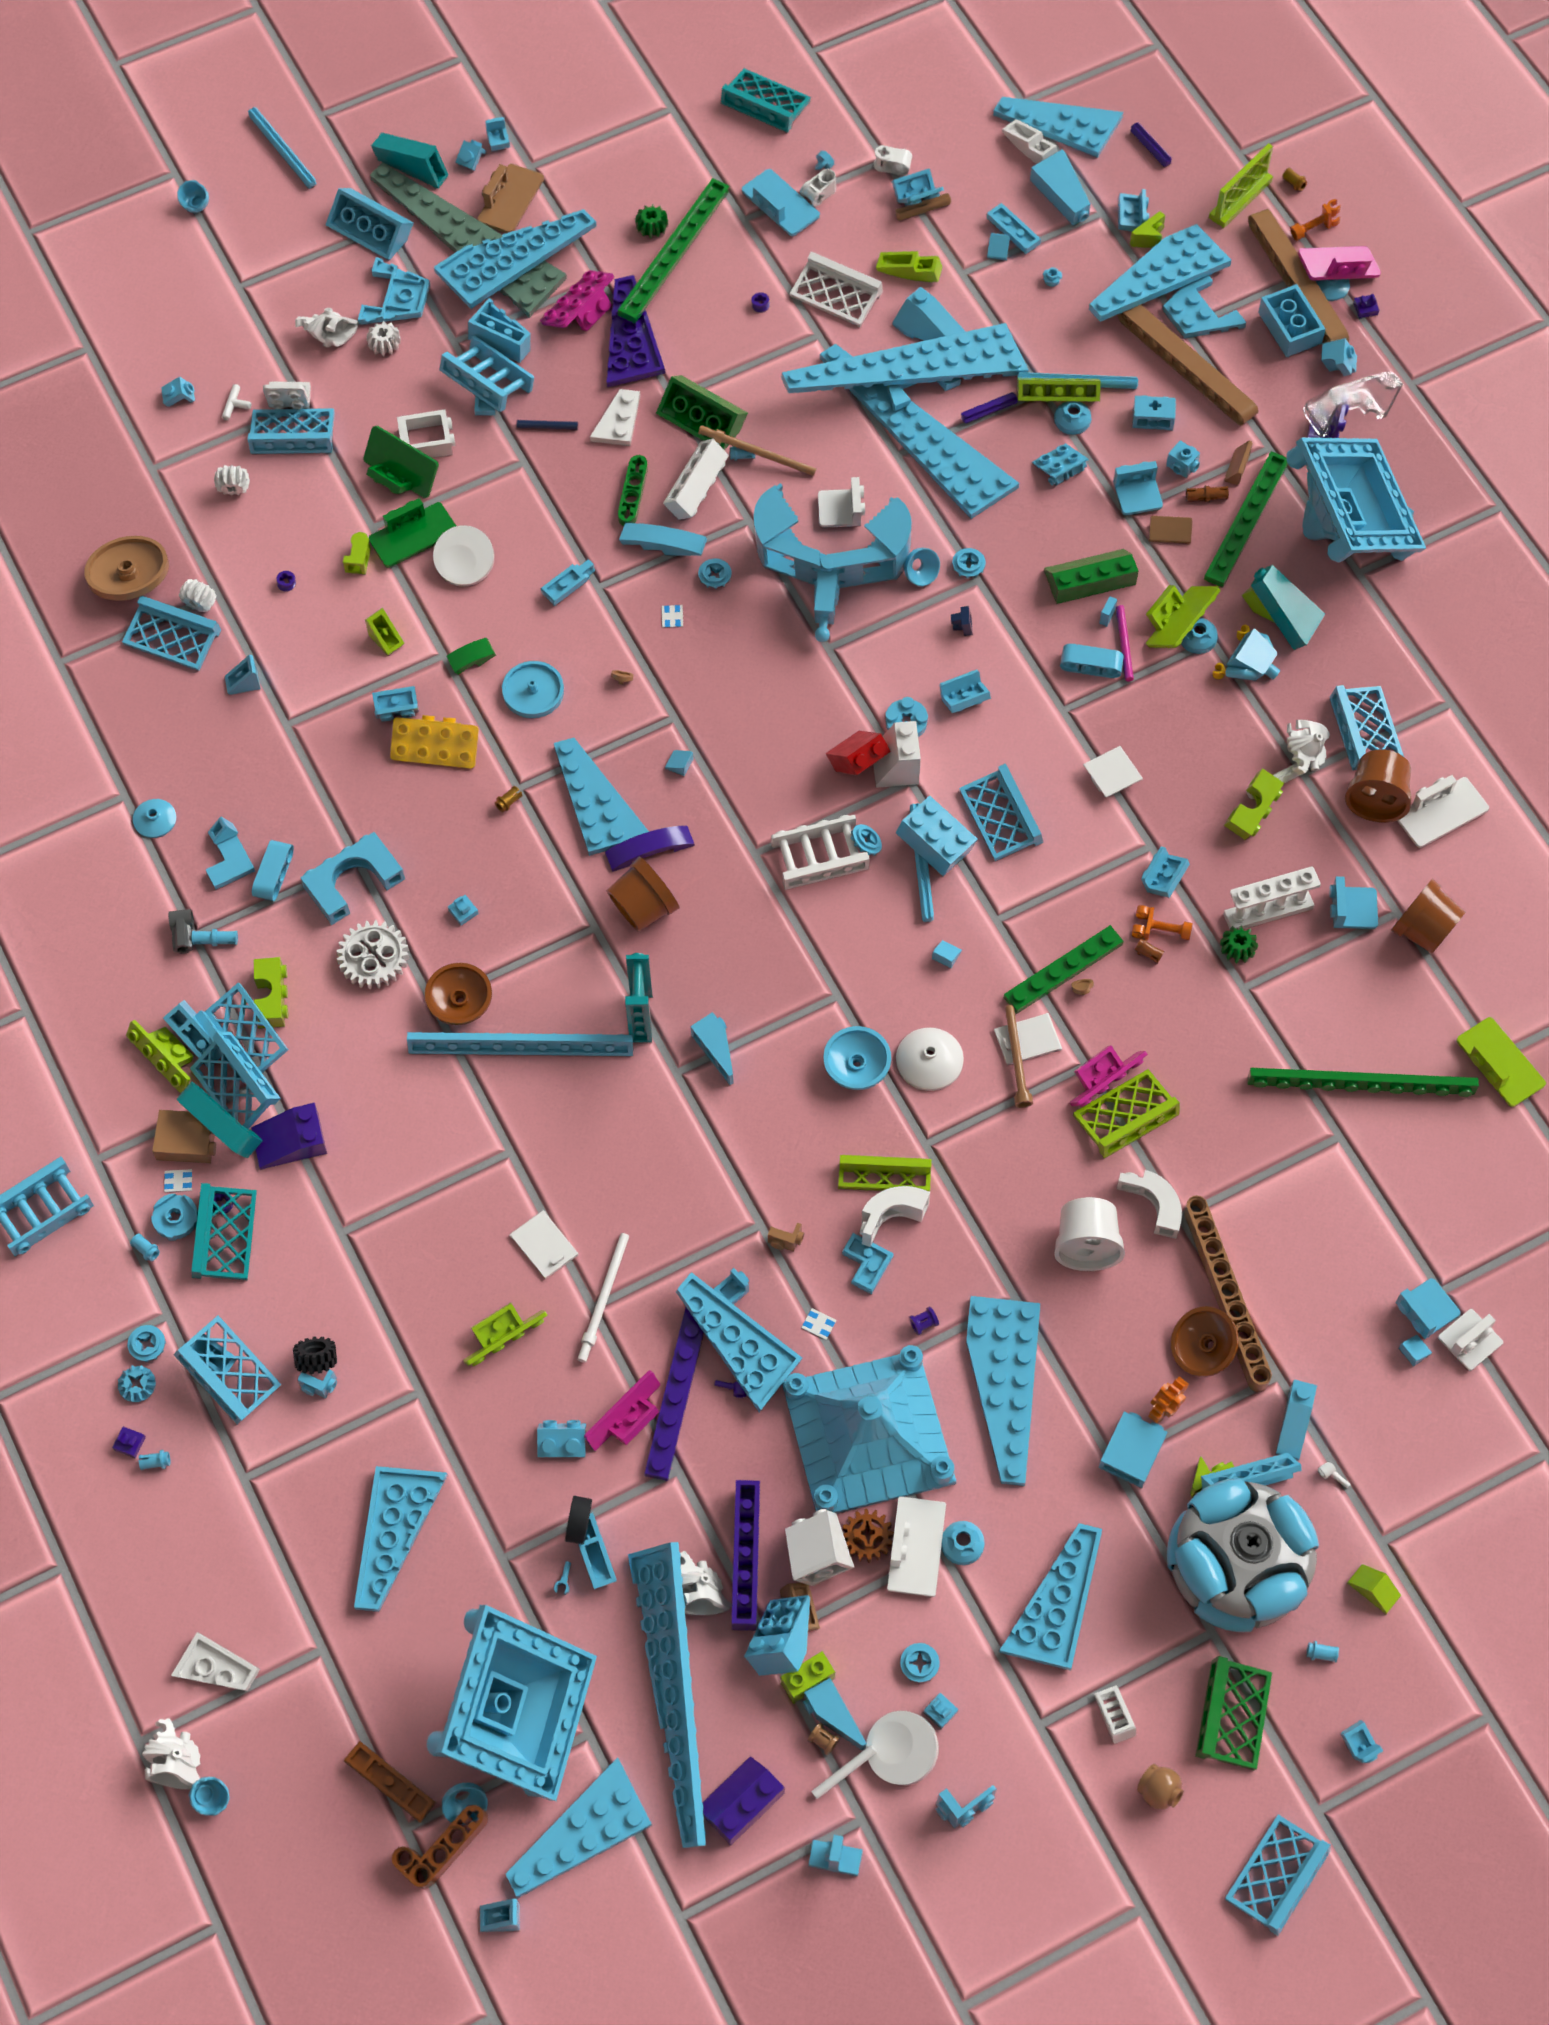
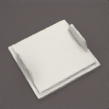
(1112, 772)

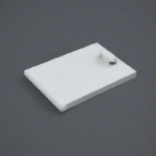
(1035, 1036)
(544, 1244)

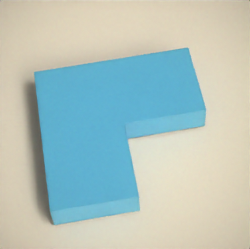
(235, 863)
(873, 1262)

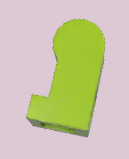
(359, 556)

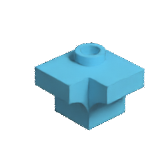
(1339, 356)

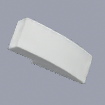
(1029, 141)

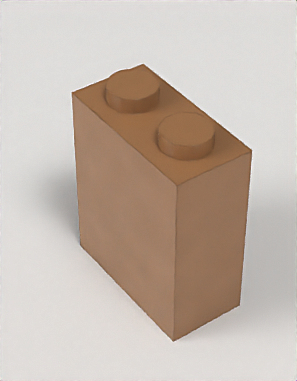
(182, 1138)

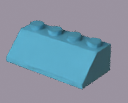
(368, 223)

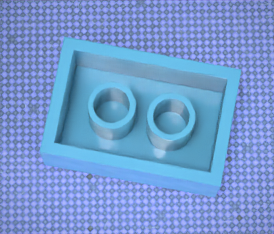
(1291, 320)
(936, 835)

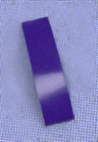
(649, 844)

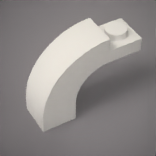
(1161, 1195)
(891, 1203)

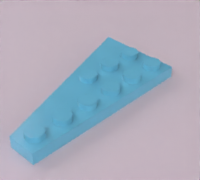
(1071, 125)
(598, 806)
(748, 1350)
(395, 1517)
(1055, 1613)
(592, 1824)

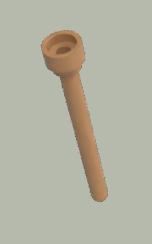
(1023, 1097)

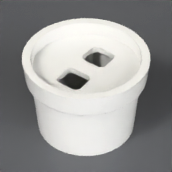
(1089, 1235)

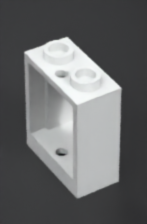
(428, 419)

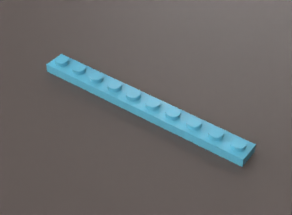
(520, 1044)

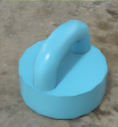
(824, 160)

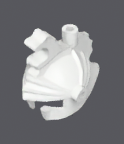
(329, 327)
(1307, 745)
(701, 1588)
(171, 1758)

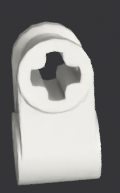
(895, 161)
(819, 187)

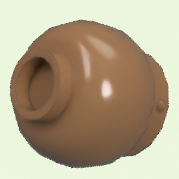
(1160, 1787)

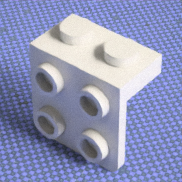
(288, 394)
(841, 507)

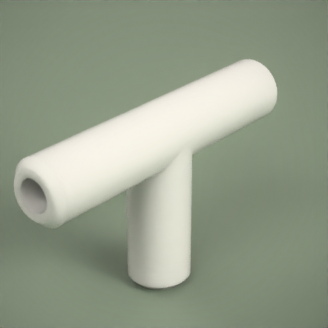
(234, 402)

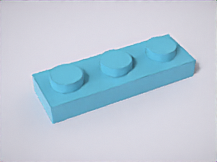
(1011, 225)

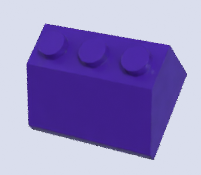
(742, 1800)

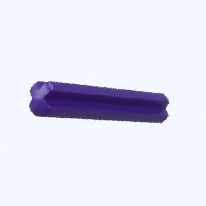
(1150, 143)
(989, 407)

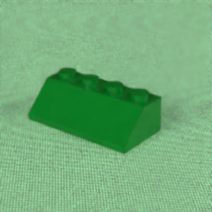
(692, 406)
(1092, 575)

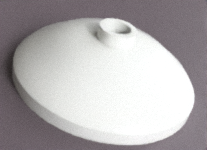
(925, 1070)

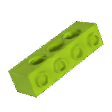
(1058, 389)

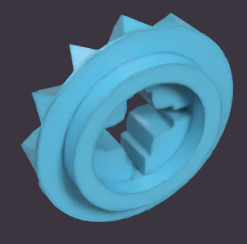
(977, 562)
(717, 566)
(873, 842)
(145, 1333)
(136, 1394)
(928, 1655)

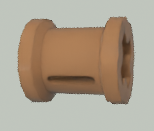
(823, 1739)

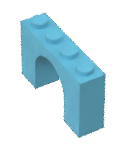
(366, 853)

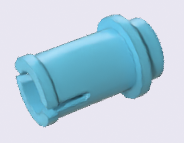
(736, 453)
(148, 1250)
(155, 1460)
(1322, 1652)

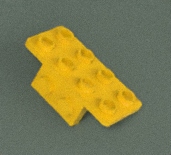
(434, 741)

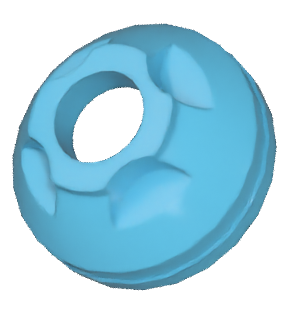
(1072, 423)
(928, 570)
(1201, 643)
(962, 1554)
(453, 1807)

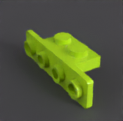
(163, 1052)
(500, 1328)

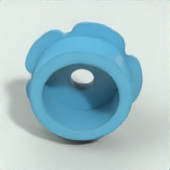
(1052, 280)

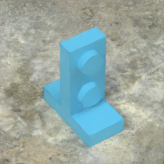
(835, 1856)

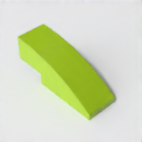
(910, 266)

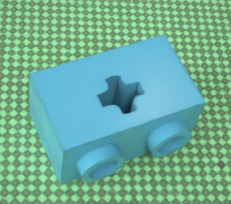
(1154, 412)

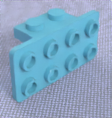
(780, 202)

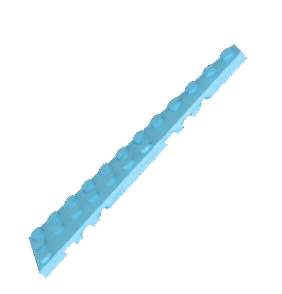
(953, 464)

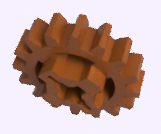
(877, 1535)

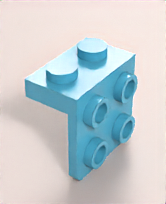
(914, 187)
(1137, 488)
(395, 703)
(1353, 906)
(1427, 1307)
(950, 1810)

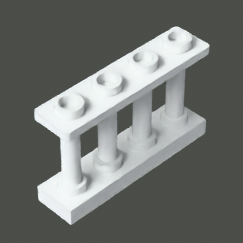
(816, 871)
(1272, 899)

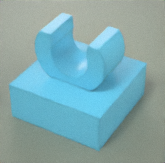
(462, 909)
(940, 1710)

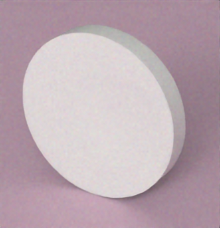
(463, 556)
(904, 1747)

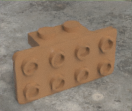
(508, 196)

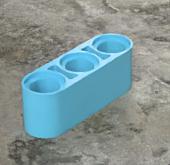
(1092, 660)
(272, 870)

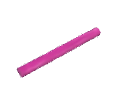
(1125, 648)

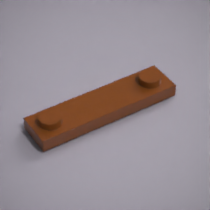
(389, 1781)

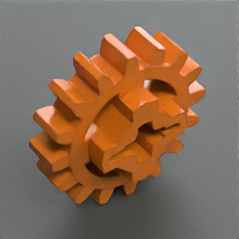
(1168, 1400)

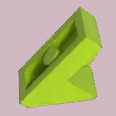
(1148, 233)
(1202, 1470)

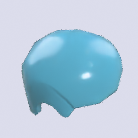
(193, 196)
(209, 1796)

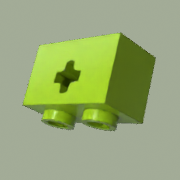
(810, 1674)

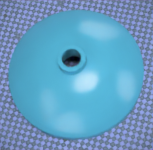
(860, 1046)

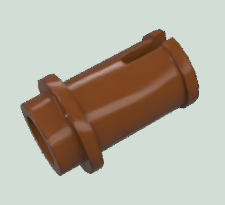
(1149, 950)

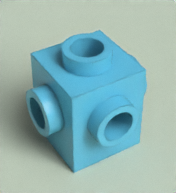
(1183, 459)

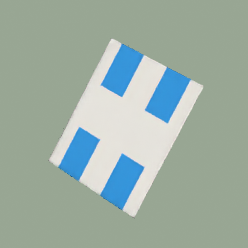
(672, 616)
(178, 1180)
(819, 1323)

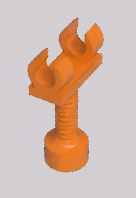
(1297, 230)
(1141, 931)

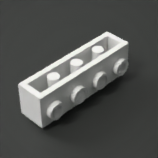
(696, 479)

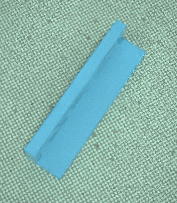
(1262, 1472)

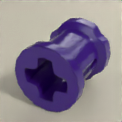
(928, 1314)

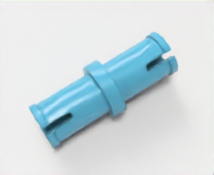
(214, 937)

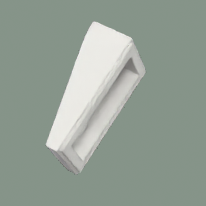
(1123, 1728)

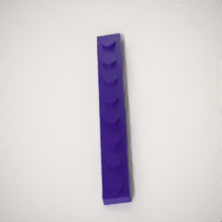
(675, 1399)

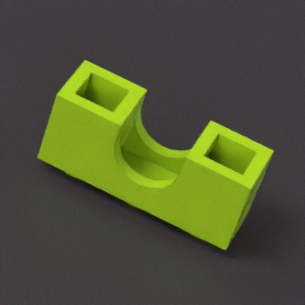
(1265, 790)
(270, 974)

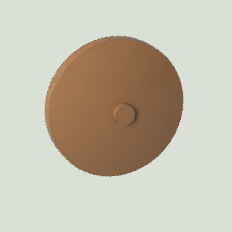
(126, 568)

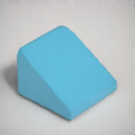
(998, 246)
(680, 762)
(222, 830)
(946, 954)
(1414, 1350)

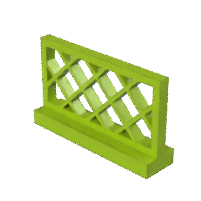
(1243, 188)
(1139, 1125)

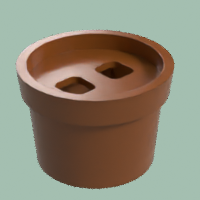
(1380, 787)
(642, 895)
(1429, 918)

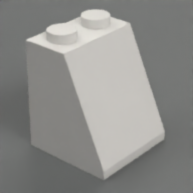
(903, 762)
(817, 1548)

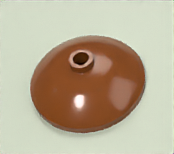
(457, 982)
(1193, 1335)

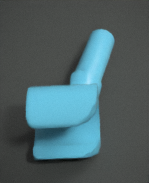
(564, 1578)

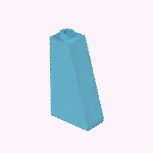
(1061, 187)

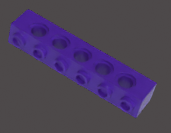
(746, 1555)

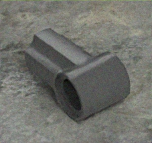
(181, 925)

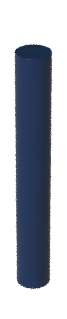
(536, 424)

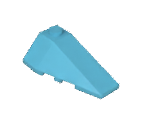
(925, 318)

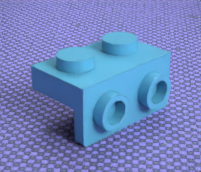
(1132, 210)
(963, 691)
(1164, 873)
(561, 1439)

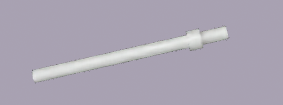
(589, 1337)

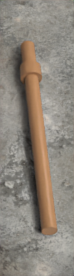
(719, 437)

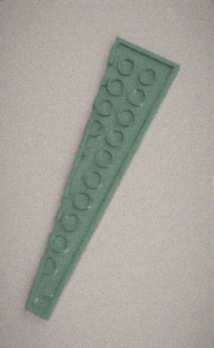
(460, 229)

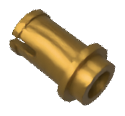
(1299, 182)
(503, 803)

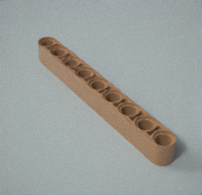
(1293, 272)
(1189, 364)
(1229, 1282)

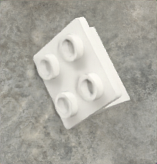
(1471, 1339)

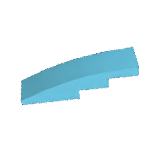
(663, 538)

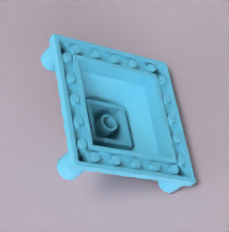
(1354, 499)
(868, 1432)
(515, 1703)

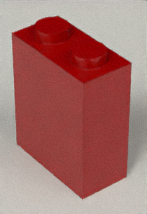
(858, 752)

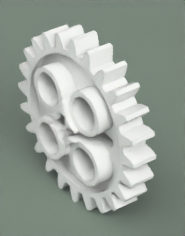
(357, 966)

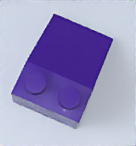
(290, 1137)

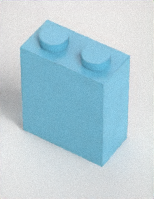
(1133, 1449)

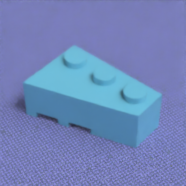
(500, 331)

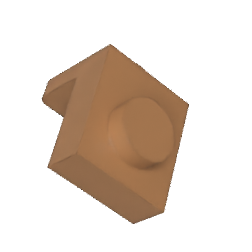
(783, 1240)

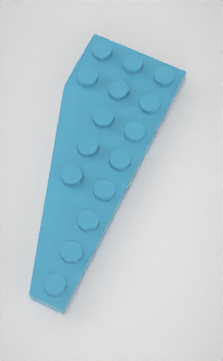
(488, 267)
(1166, 267)
(1003, 1358)

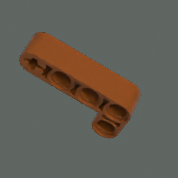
(444, 1842)

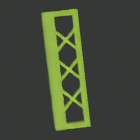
(881, 1166)

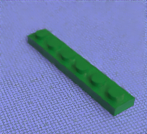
(1063, 969)

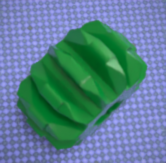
(651, 221)
(1238, 944)

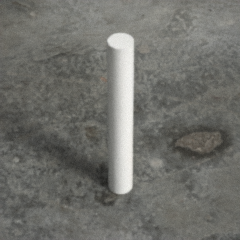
(844, 1772)

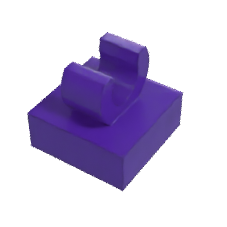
(1366, 306)
(129, 1442)

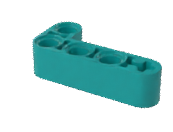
(219, 1121)

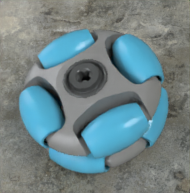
(1242, 1554)

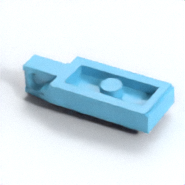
(567, 582)

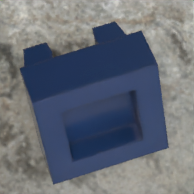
(962, 621)

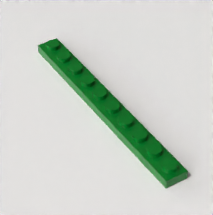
(673, 250)
(1363, 1081)

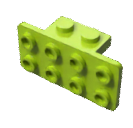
(1176, 614)
(1501, 1062)

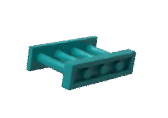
(638, 1002)

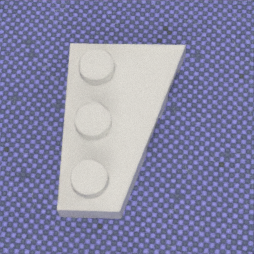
(619, 420)
(215, 1665)

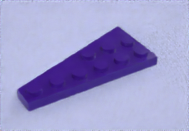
(632, 345)

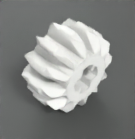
(383, 338)
(231, 480)
(197, 595)

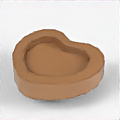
(621, 676)
(1082, 986)

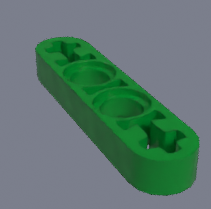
(630, 490)

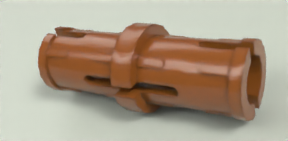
(1207, 493)

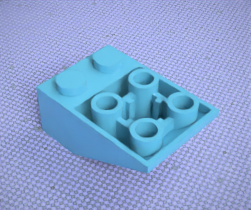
(780, 1637)

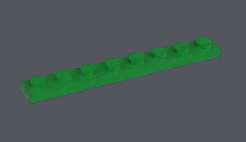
(1246, 519)

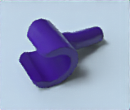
(738, 1390)

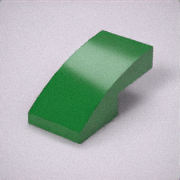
(470, 654)

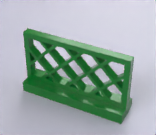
(1213, 1712)

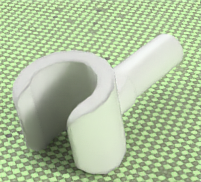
(1329, 1469)

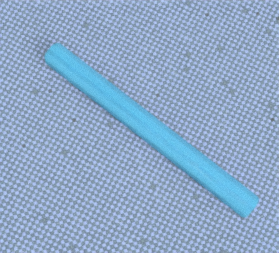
(282, 147)
(1125, 382)
(923, 884)

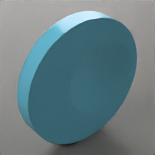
(533, 689)

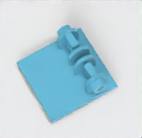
(1061, 463)

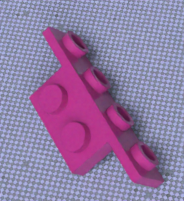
(1101, 1071)
(627, 1415)

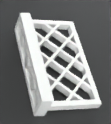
(842, 274)

